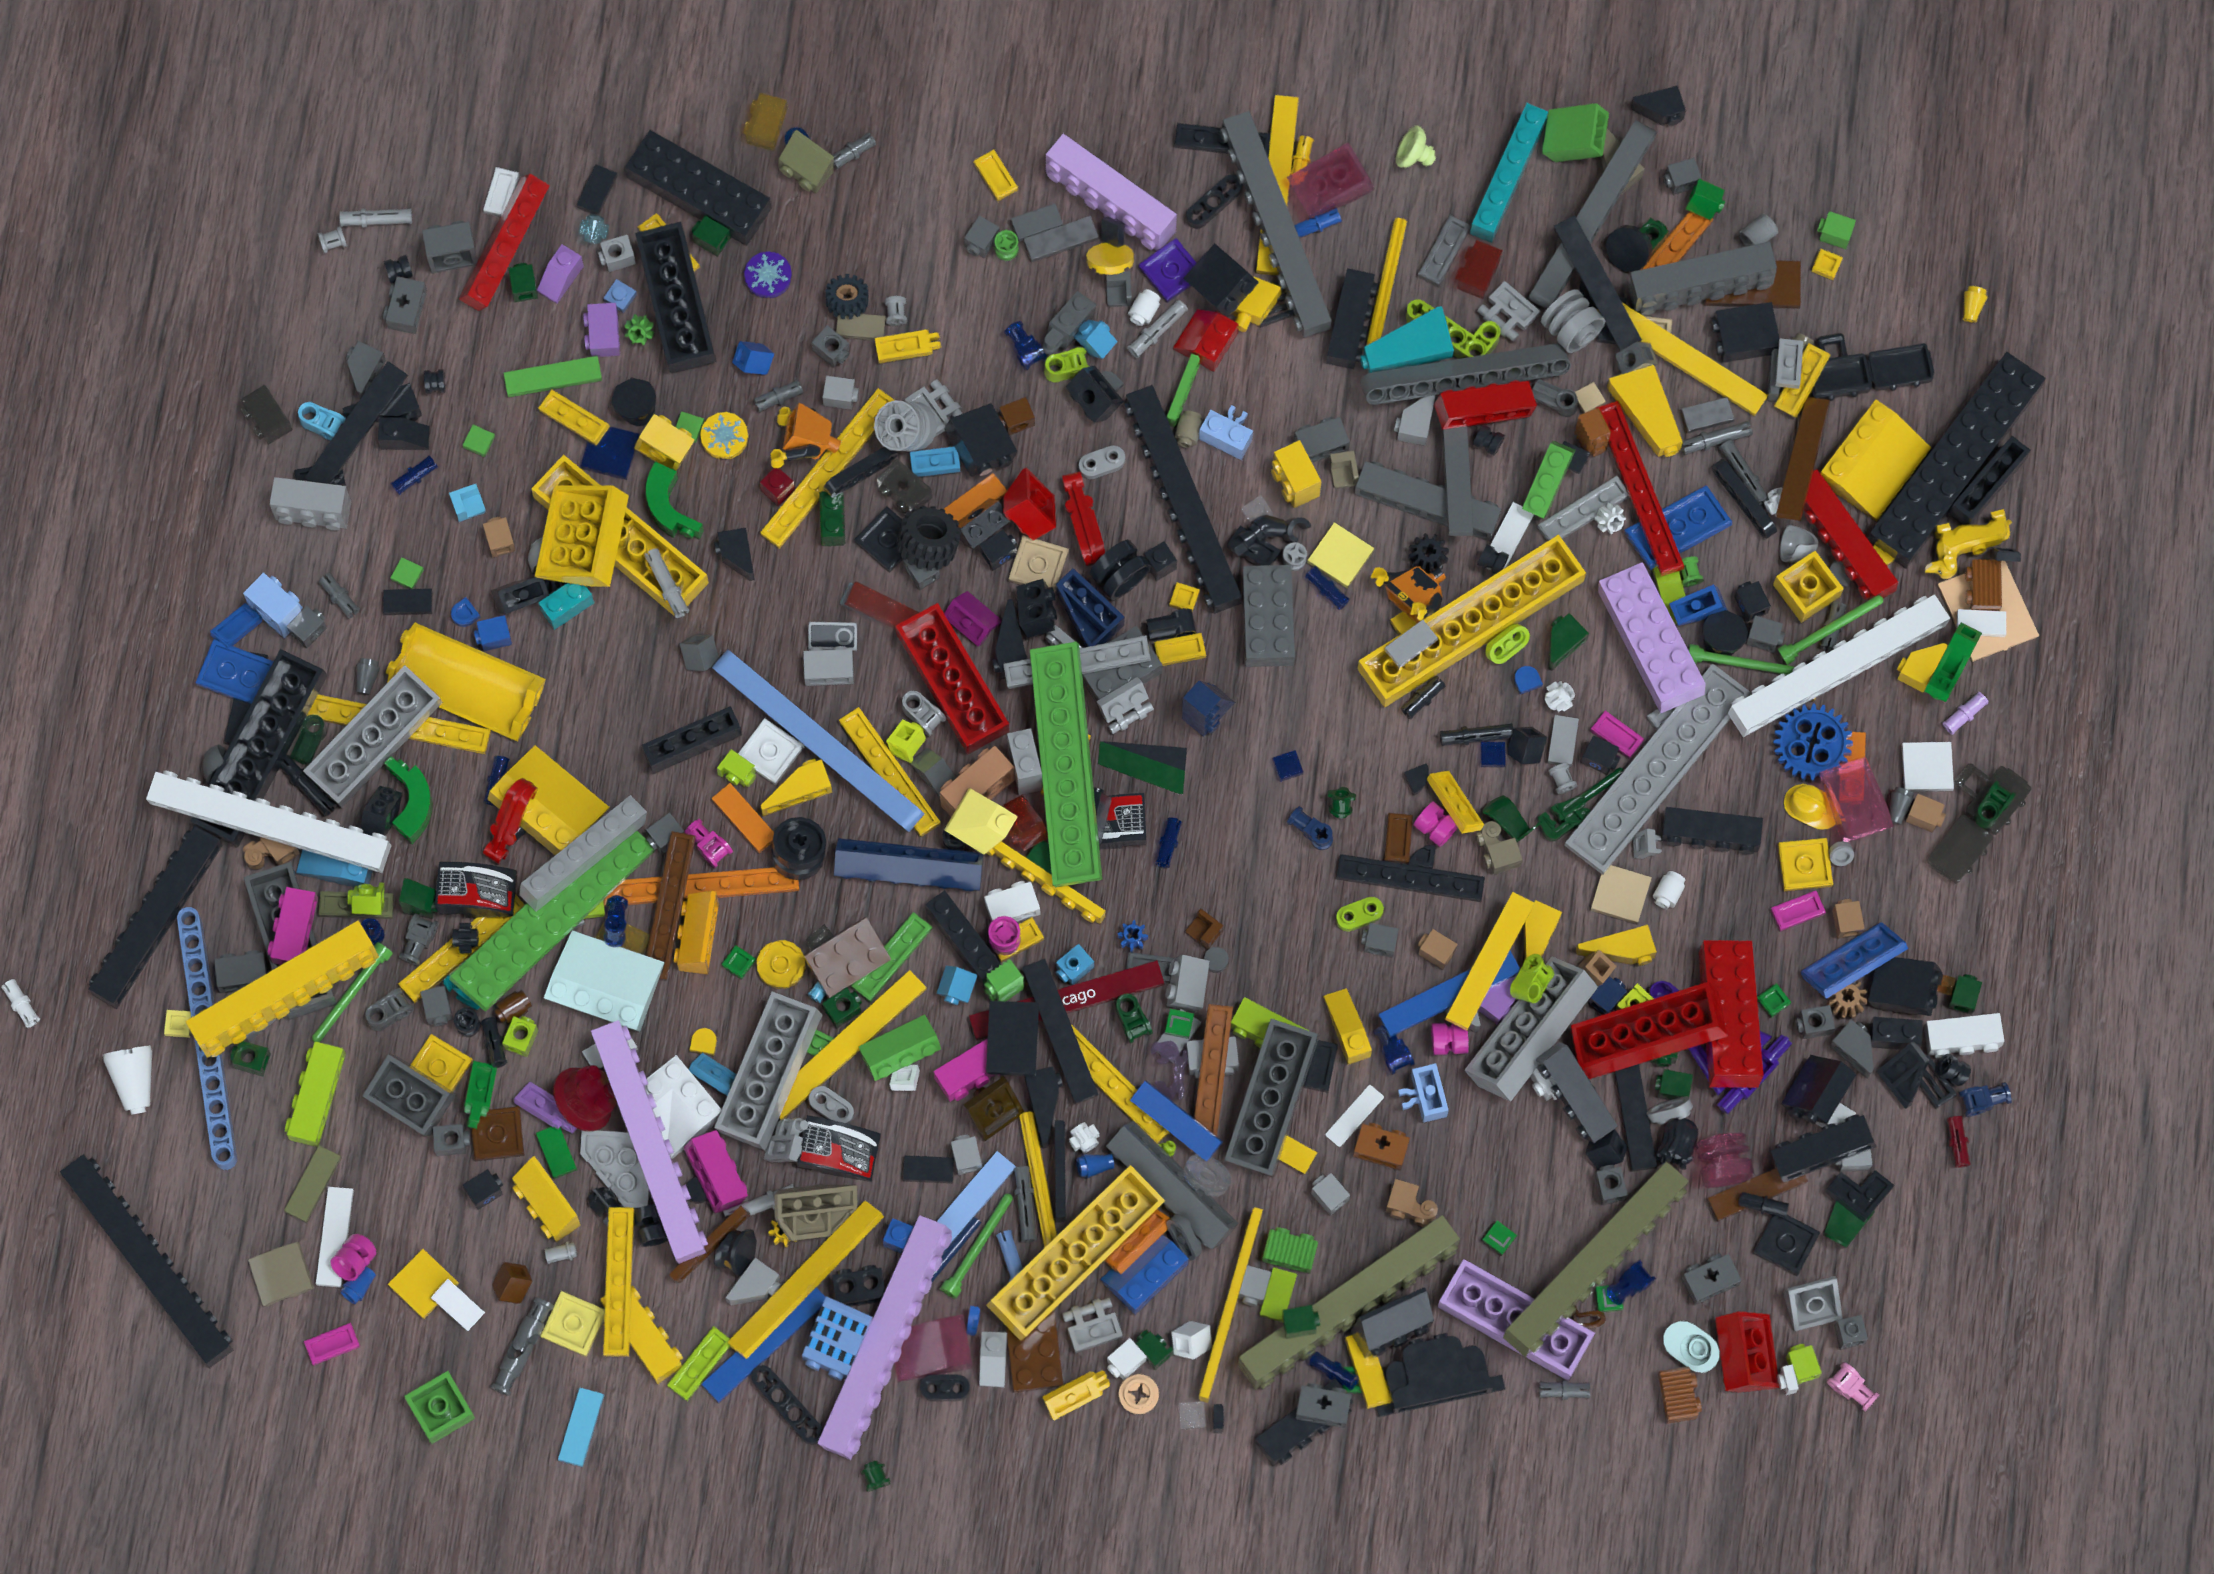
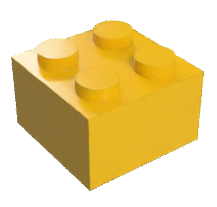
(664, 442)
(1296, 474)
(1808, 586)

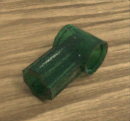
(308, 741)

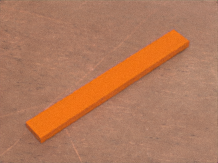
(724, 883)

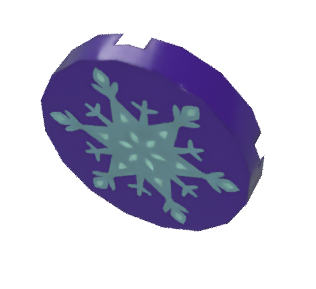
(768, 274)

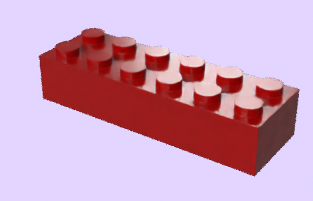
(952, 678)
(1649, 1030)
(1737, 1057)

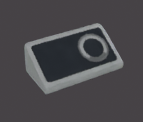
(832, 634)

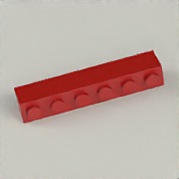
(504, 242)
(1847, 540)

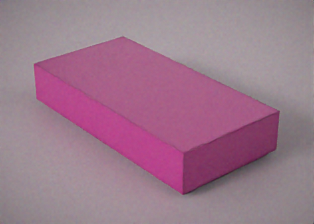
(1615, 732)
(1798, 910)
(332, 1344)

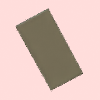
(862, 327)

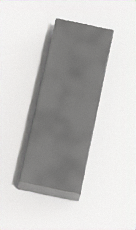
(1061, 239)
(1444, 251)

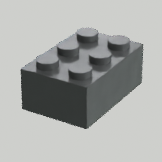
(1106, 681)
(409, 1095)

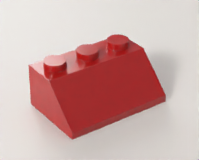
(1747, 1352)

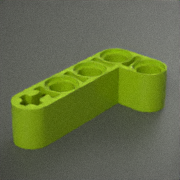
(1469, 341)

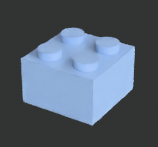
(273, 603)

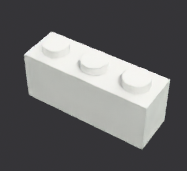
(1964, 1035)

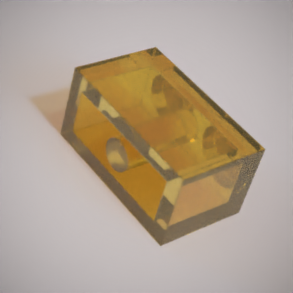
(766, 121)

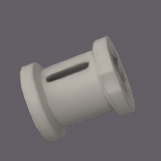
(332, 239)
(895, 310)
(1563, 778)

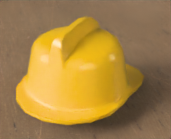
(1809, 806)

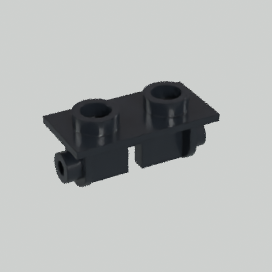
(602, 1201)

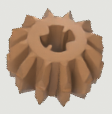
(1852, 1006)

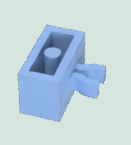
(1226, 433)
(1428, 1093)

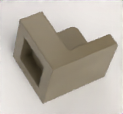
(1344, 469)

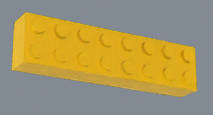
(634, 542)
(282, 989)
(1075, 1253)

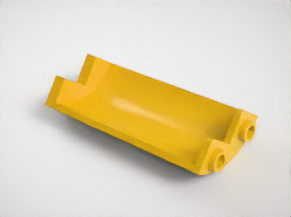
(470, 681)

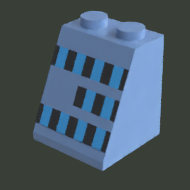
(836, 1338)

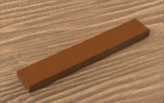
(1213, 1066)

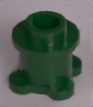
(1341, 802)
(875, 1476)

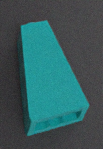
(1413, 344)

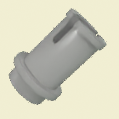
(561, 1252)

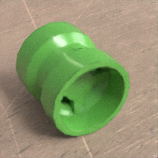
(1006, 239)

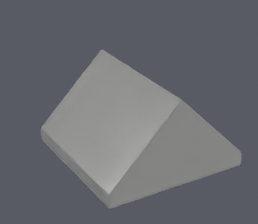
(1813, 1303)

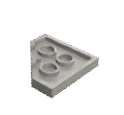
(617, 1165)

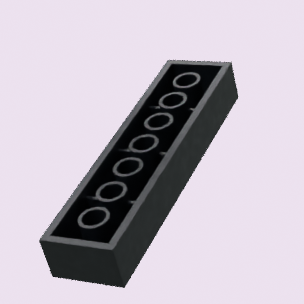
(266, 734)

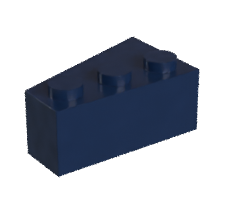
(1088, 610)
(1205, 707)

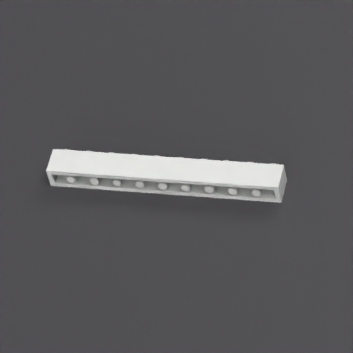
(1838, 665)
(268, 821)

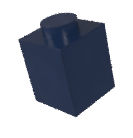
(1608, 995)

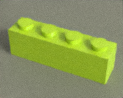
(316, 1094)

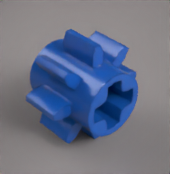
(1133, 929)

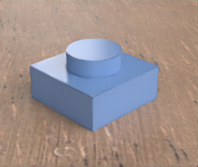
(621, 295)

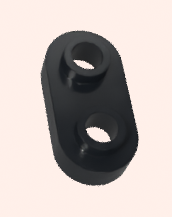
(945, 1387)

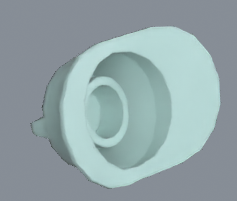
(1691, 1346)

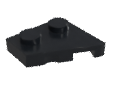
(1905, 1073)

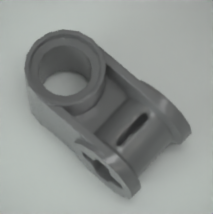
(390, 1009)

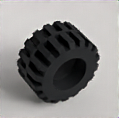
(924, 551)

